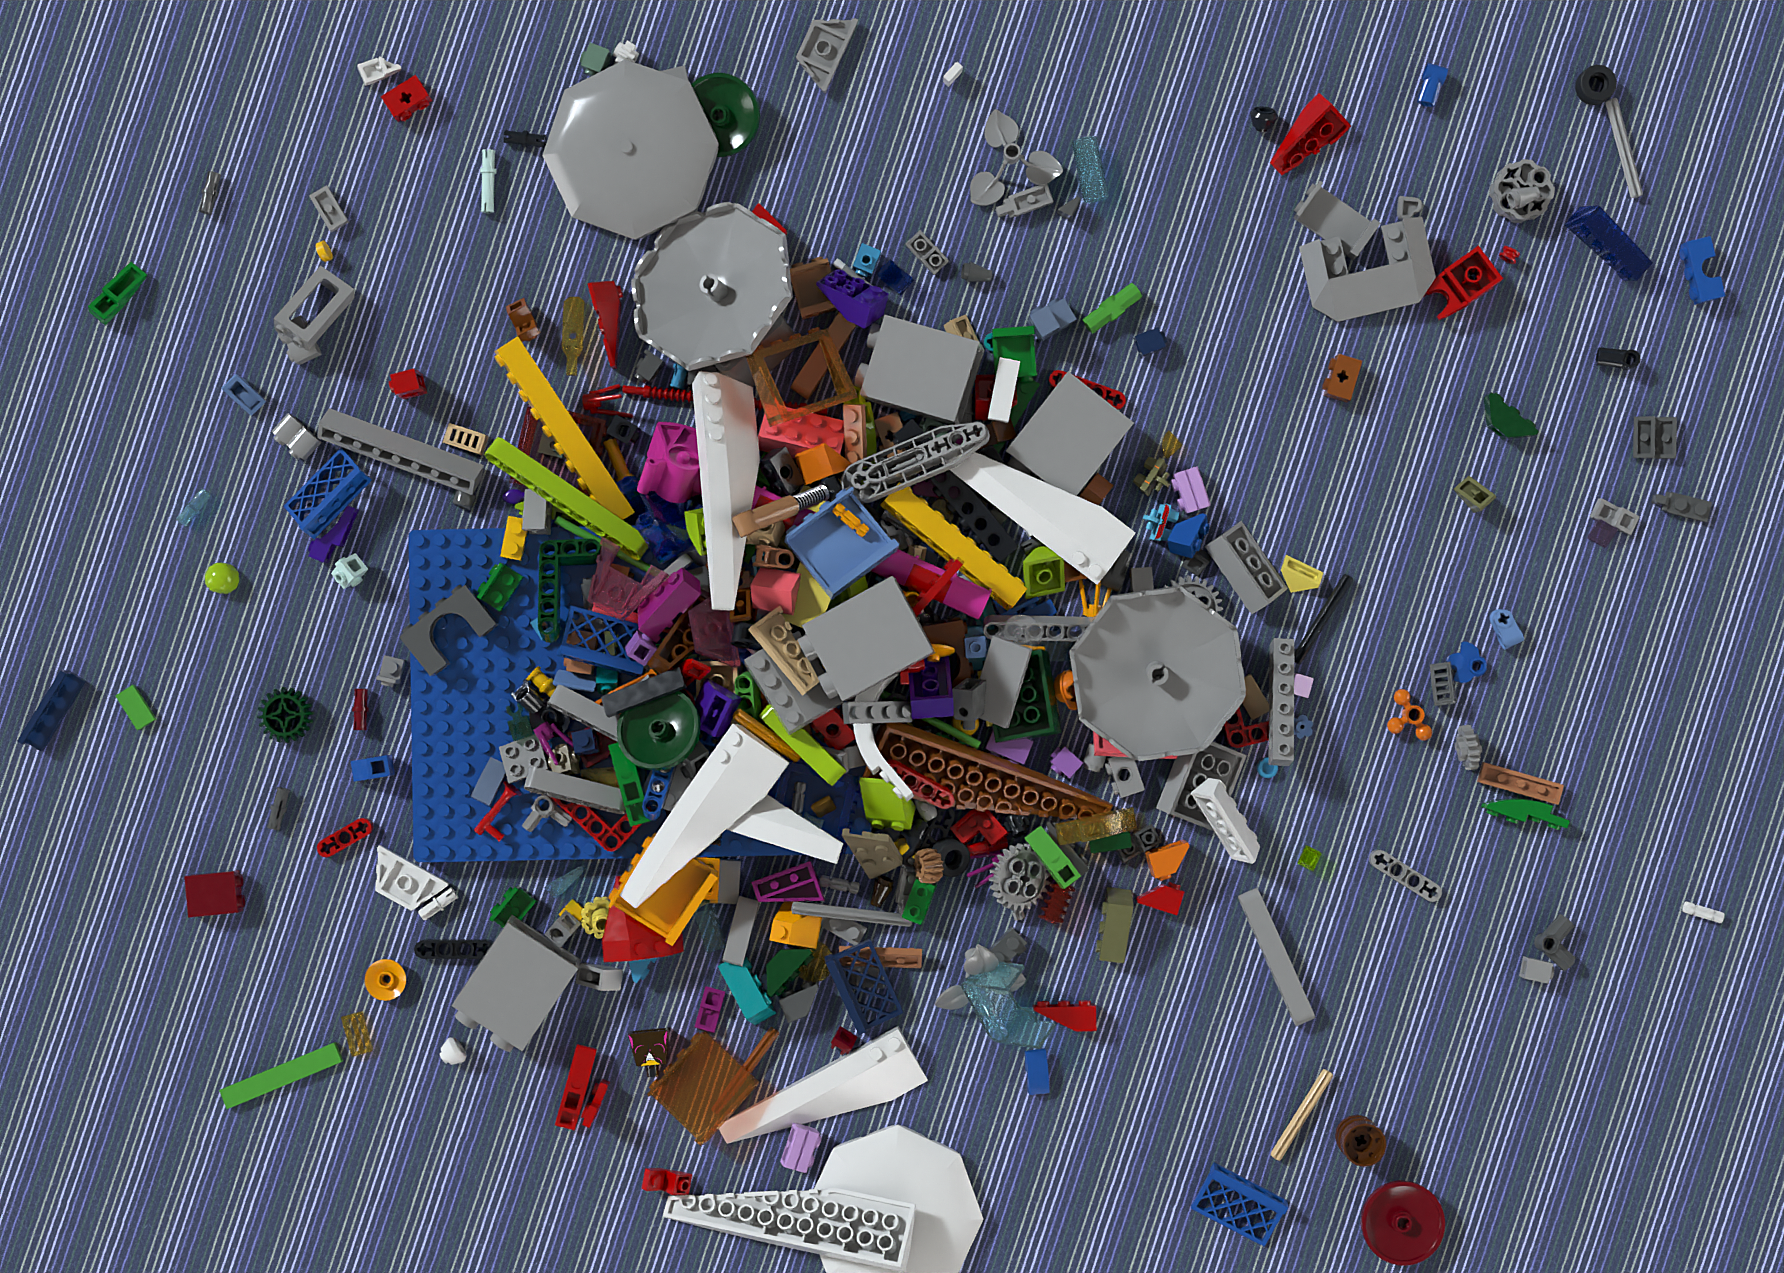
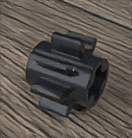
(1016, 825)

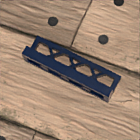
(52, 710)

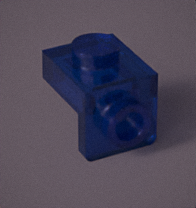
(895, 277)

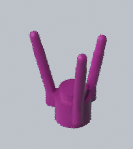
(544, 733)
(987, 867)

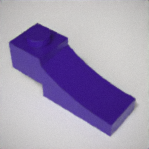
(323, 547)

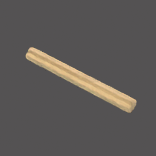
(1301, 1114)

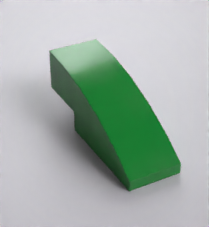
(117, 293)

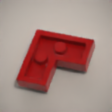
(980, 822)
(591, 1110)

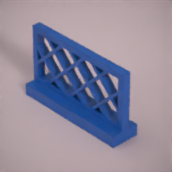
(334, 501)
(598, 658)
(1251, 1191)

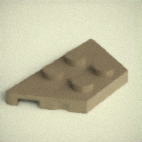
(874, 852)

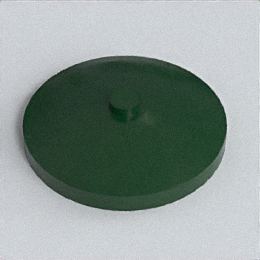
(730, 110)
(659, 732)

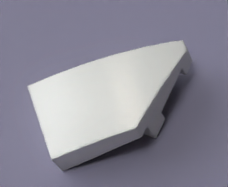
(377, 70)

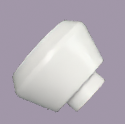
(452, 1051)

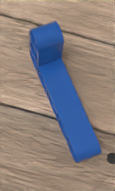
(665, 780)

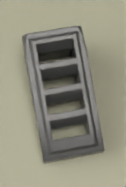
(1443, 701)

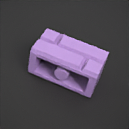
(1190, 490)
(800, 1148)

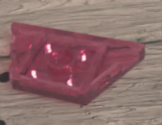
(713, 633)

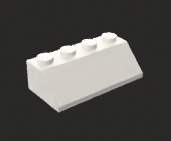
(1226, 820)

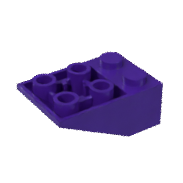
(854, 298)

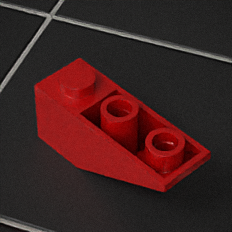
(1074, 1016)

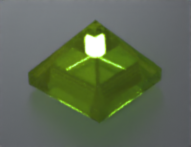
(1309, 858)

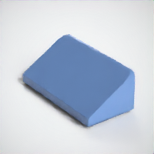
(575, 680)

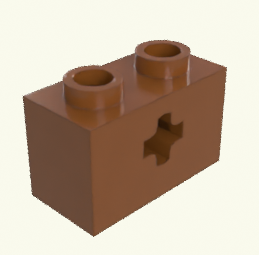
(1350, 369)

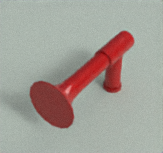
(485, 823)

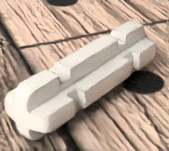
(1703, 912)

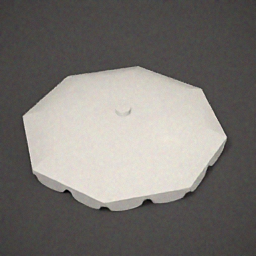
(912, 1170)

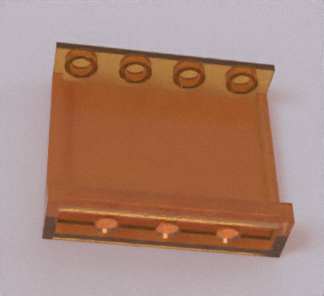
(703, 1087)

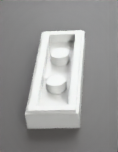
(1003, 390)

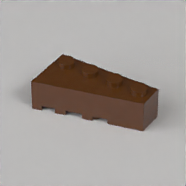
(676, 645)

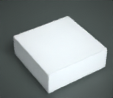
(952, 74)

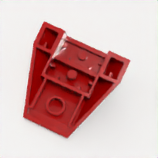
(631, 940)

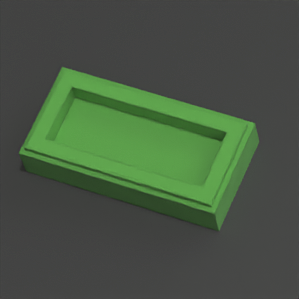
(135, 707)

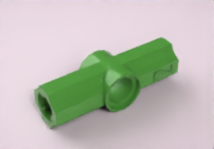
(1112, 308)

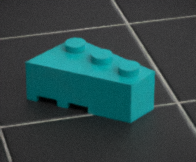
(747, 991)

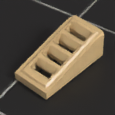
(480, 444)

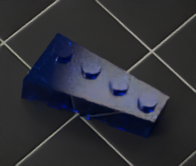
(1609, 242)

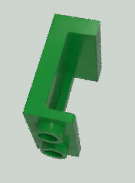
(1018, 345)

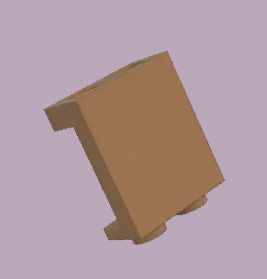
(808, 295)

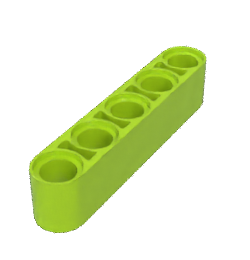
(806, 748)

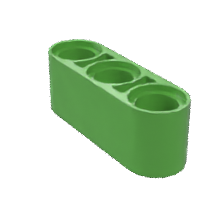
(752, 693)

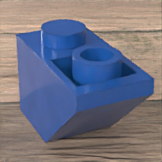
(1188, 536)
(372, 768)

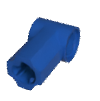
(1433, 79)

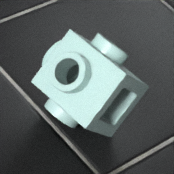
(349, 571)

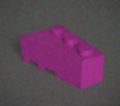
(664, 604)
(790, 885)

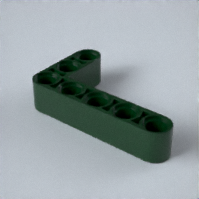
(553, 581)

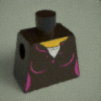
(650, 1048)

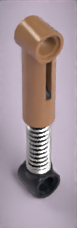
(785, 507)

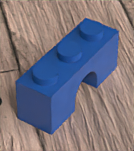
(1701, 287)

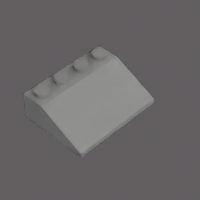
(786, 701)
(1190, 772)

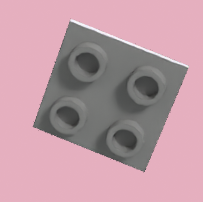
(522, 755)

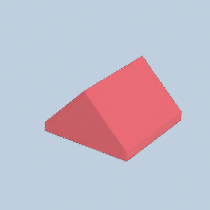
(775, 589)

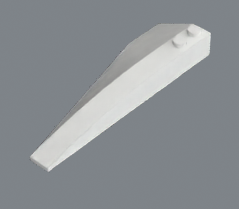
(1065, 523)

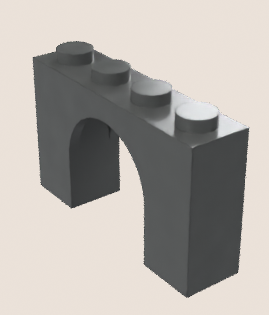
(420, 636)

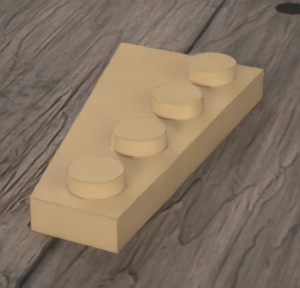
(778, 641)

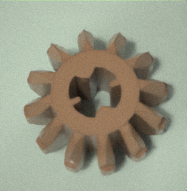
(928, 866)

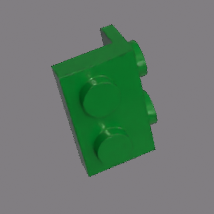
(516, 903)

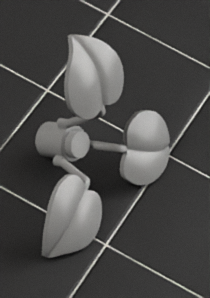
(1004, 131)
(977, 961)

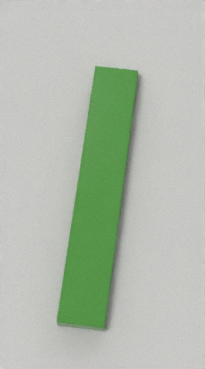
(281, 1075)

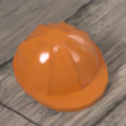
(1065, 689)

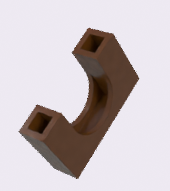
(951, 633)

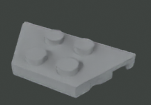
(824, 49)

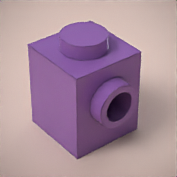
(640, 648)
(1064, 762)

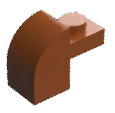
(523, 320)

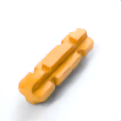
(850, 520)

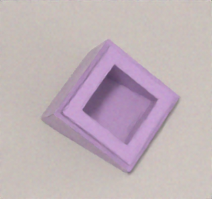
(1302, 685)

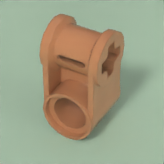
(771, 557)

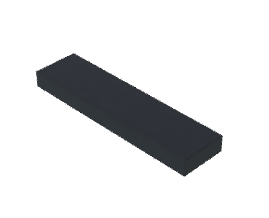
(643, 692)

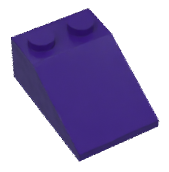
(932, 690)

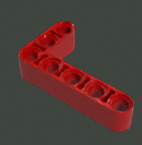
(1245, 731)
(607, 830)

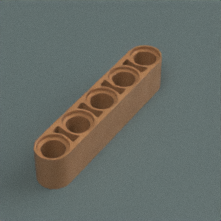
(816, 365)

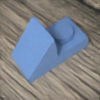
(243, 394)

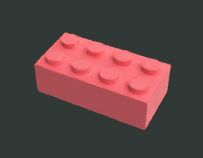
(802, 434)

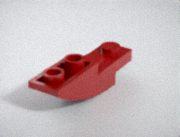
(575, 1087)

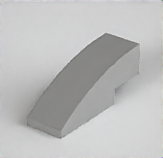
(740, 931)

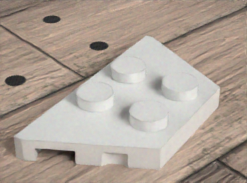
(404, 880)

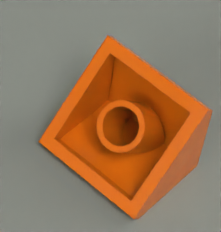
(820, 463)

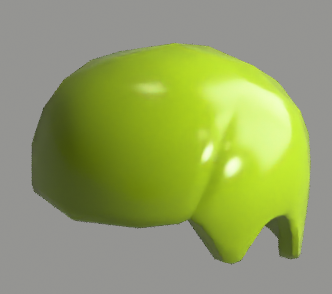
(222, 578)

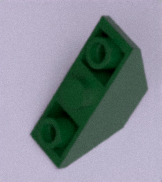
(1506, 420)
(786, 967)

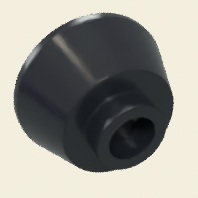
(1263, 118)

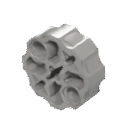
(1527, 169)

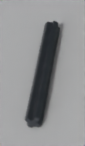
(1322, 618)

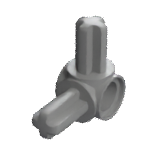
(538, 813)

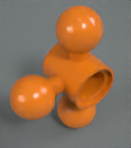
(1396, 725)

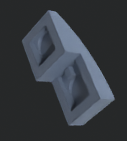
(489, 782)

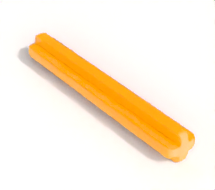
(765, 734)

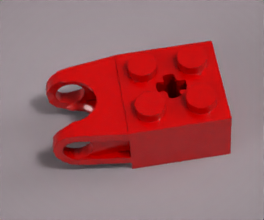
(1457, 286)

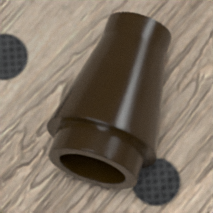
(881, 890)

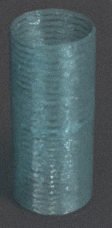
(1090, 165)

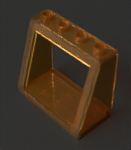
(768, 392)

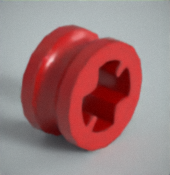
(1509, 255)

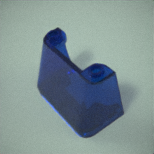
(658, 520)

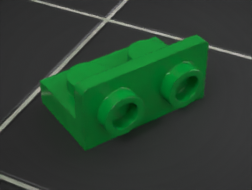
(500, 586)
(919, 902)

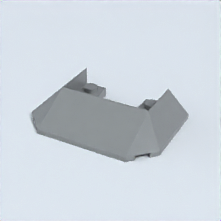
(1372, 290)

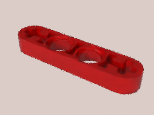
(1092, 385)
(920, 781)

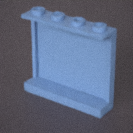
(833, 550)

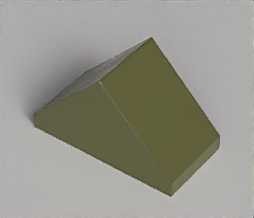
(1474, 494)

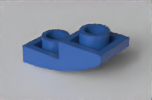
(1037, 1071)

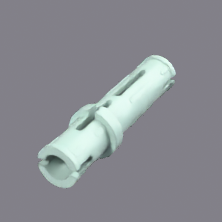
(488, 171)

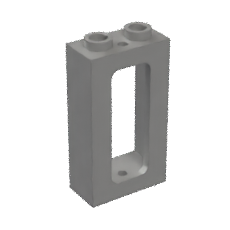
(308, 337)

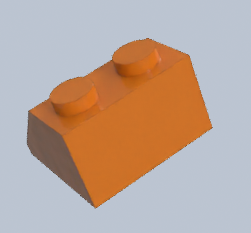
(1166, 859)

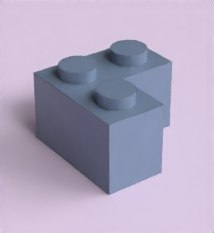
(1051, 319)

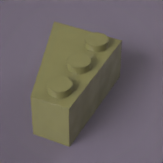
(1115, 925)

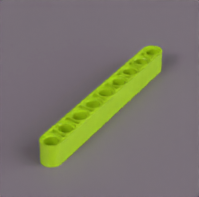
(566, 497)

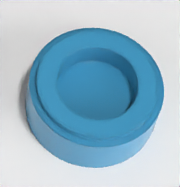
(1266, 770)

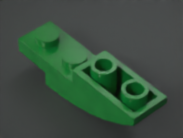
(629, 785)
(1519, 809)

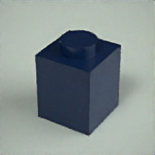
(1150, 342)
(585, 742)

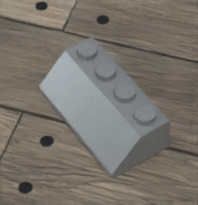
(1246, 567)

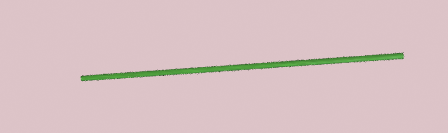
(644, 566)

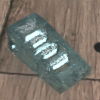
(561, 884)

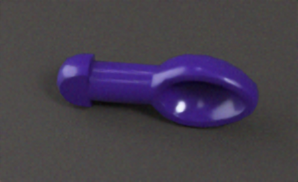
(513, 496)

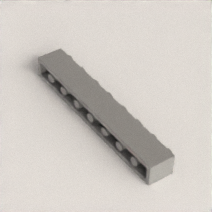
(400, 451)

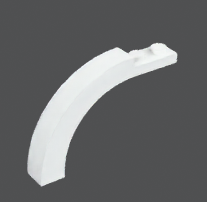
(868, 748)

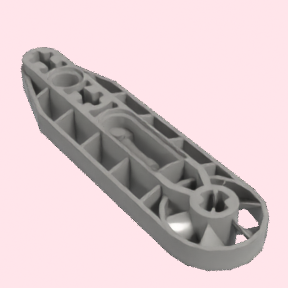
(925, 454)

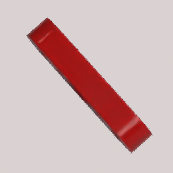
(361, 834)

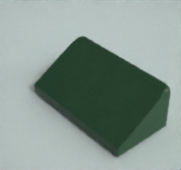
(1111, 843)

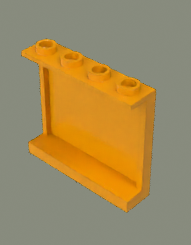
(673, 902)

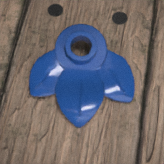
(1464, 661)

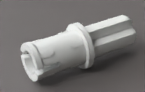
(438, 904)

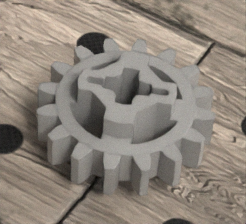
(1468, 747)

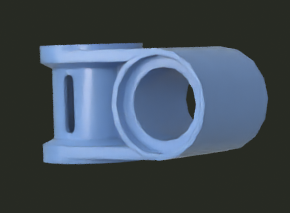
(1506, 631)

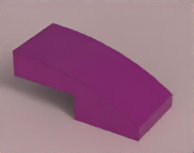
(709, 1009)

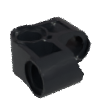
(741, 635)

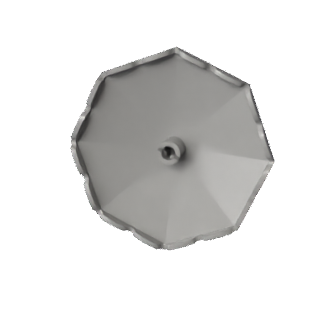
(631, 149)
(711, 286)
(1157, 673)

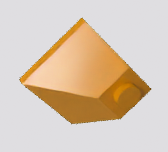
(795, 928)

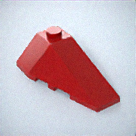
(1313, 129)
(607, 303)

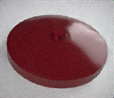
(1402, 1222)

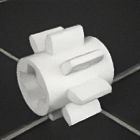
(625, 51)

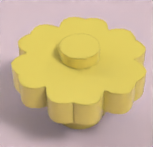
(595, 916)

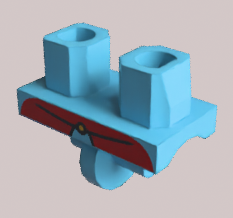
(1164, 514)

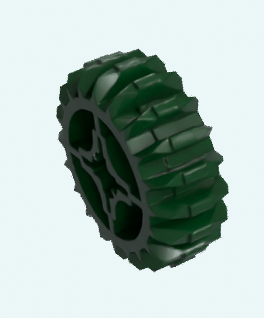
(285, 707)

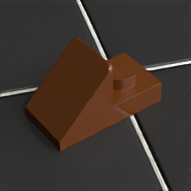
(999, 433)

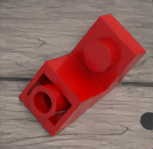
(666, 1180)

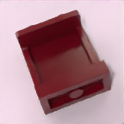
(214, 893)

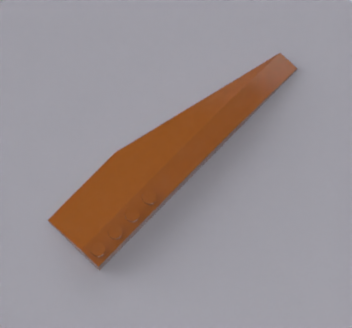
(980, 778)

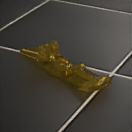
(572, 323)

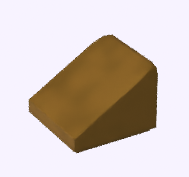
(823, 806)

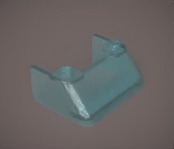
(999, 1011)

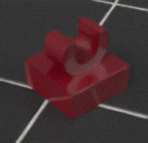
(843, 1040)

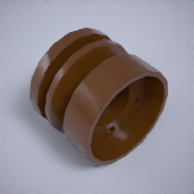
(1360, 1151)

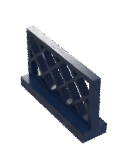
(846, 991)

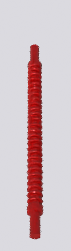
(647, 392)

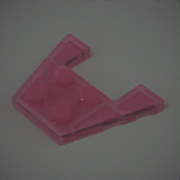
(616, 591)

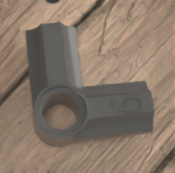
(1556, 951)

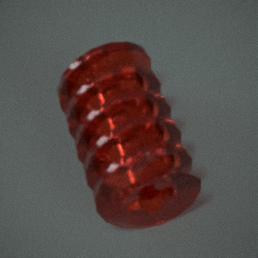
(1056, 903)

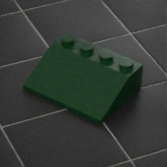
(1036, 704)

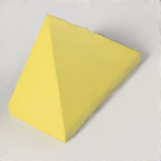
(1300, 575)

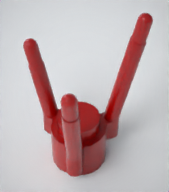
(594, 400)

